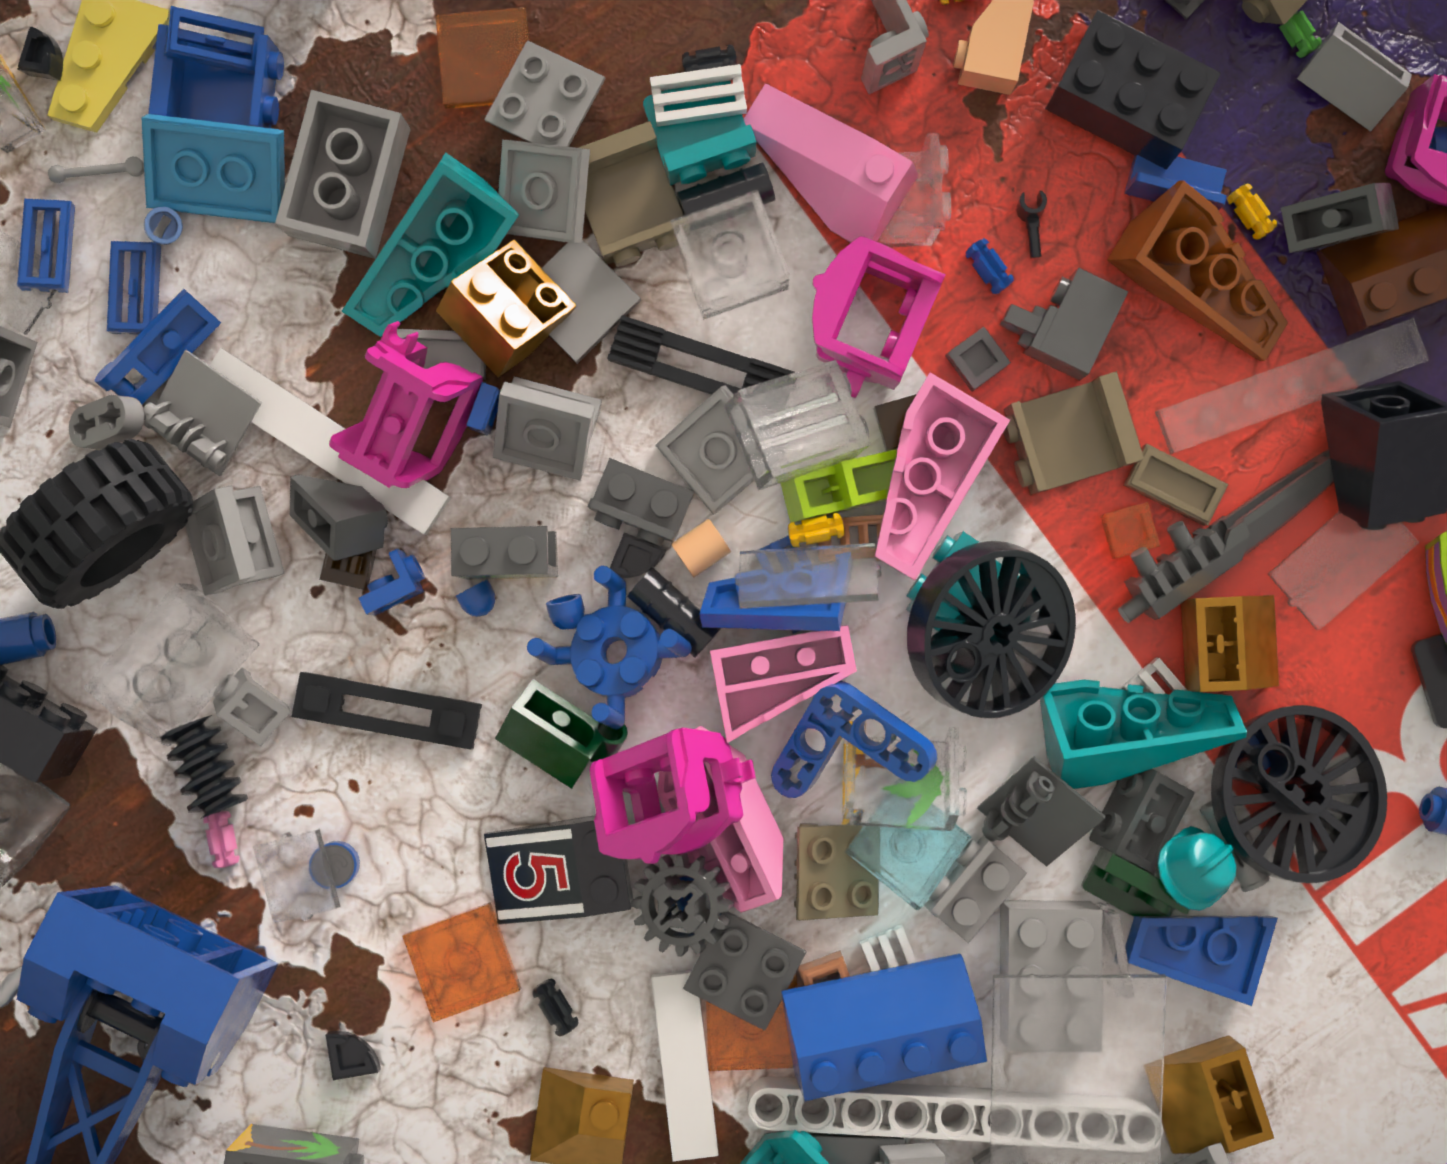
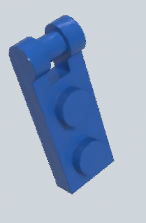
(159, 348)

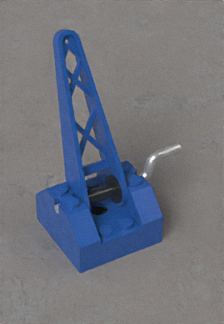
(168, 965)

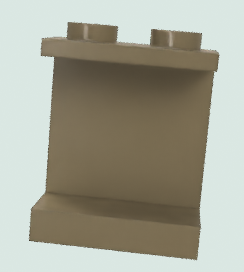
(629, 196)
(1072, 434)

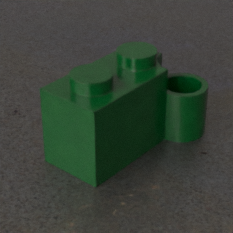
(557, 734)

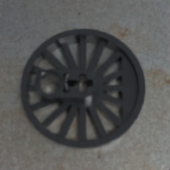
(990, 629)
(1301, 812)

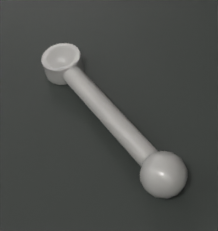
(132, 165)

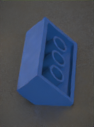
(883, 1027)

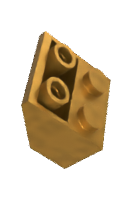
(504, 307)
(1230, 643)
(1212, 1099)

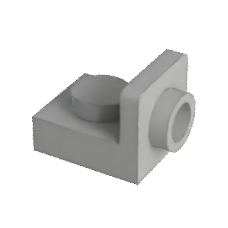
(248, 706)

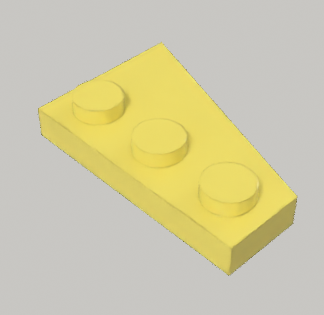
(101, 58)

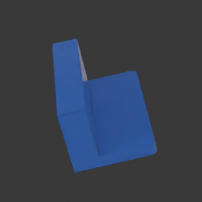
(1151, 181)

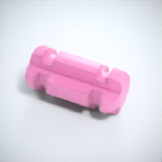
(221, 839)

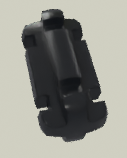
(709, 58)
(555, 1007)

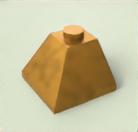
(581, 1118)

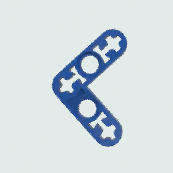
(835, 727)

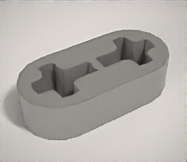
(106, 421)

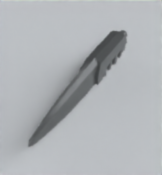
(1222, 544)

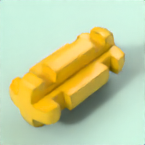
(1252, 211)
(816, 530)

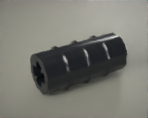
(726, 188)
(671, 610)

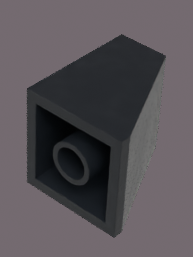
(1387, 453)

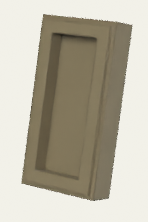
(1176, 485)

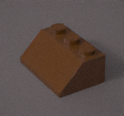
(1389, 271)

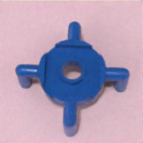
(590, 646)

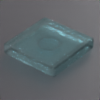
(908, 859)

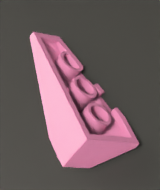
(835, 168)
(936, 462)

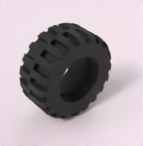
(95, 523)

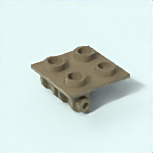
(828, 878)

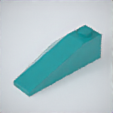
(440, 237)
(1115, 733)

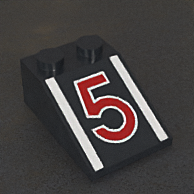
(554, 873)

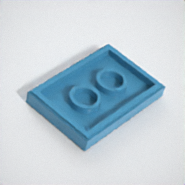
(213, 167)

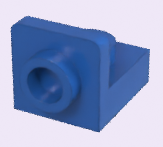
(390, 592)

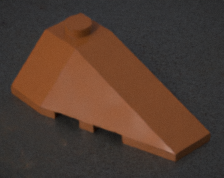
(1193, 265)

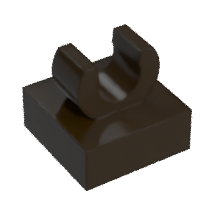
(349, 571)

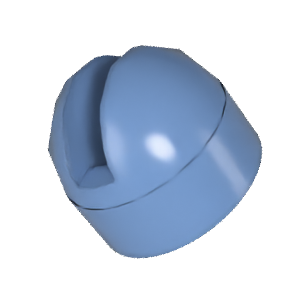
(171, 232)

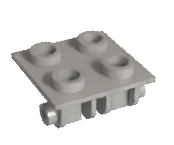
(544, 97)
(202, 413)

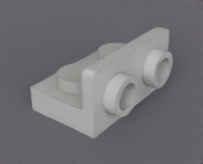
(974, 888)

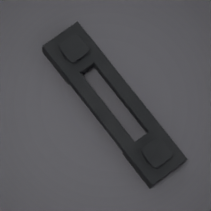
(639, 343)
(322, 697)

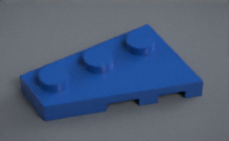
(722, 610)
(1204, 951)

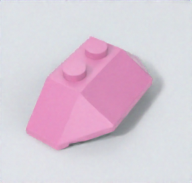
(745, 851)

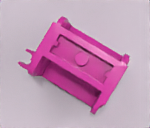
(1413, 139)
(836, 293)
(398, 410)
(674, 830)

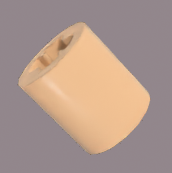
(701, 547)

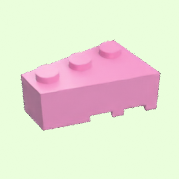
(777, 673)

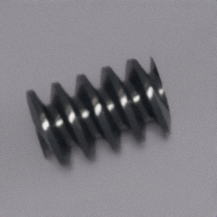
(203, 767)

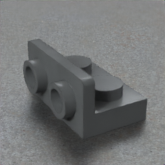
(641, 502)
(1142, 817)

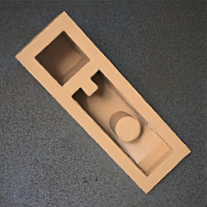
(995, 47)

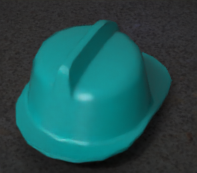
(1196, 868)

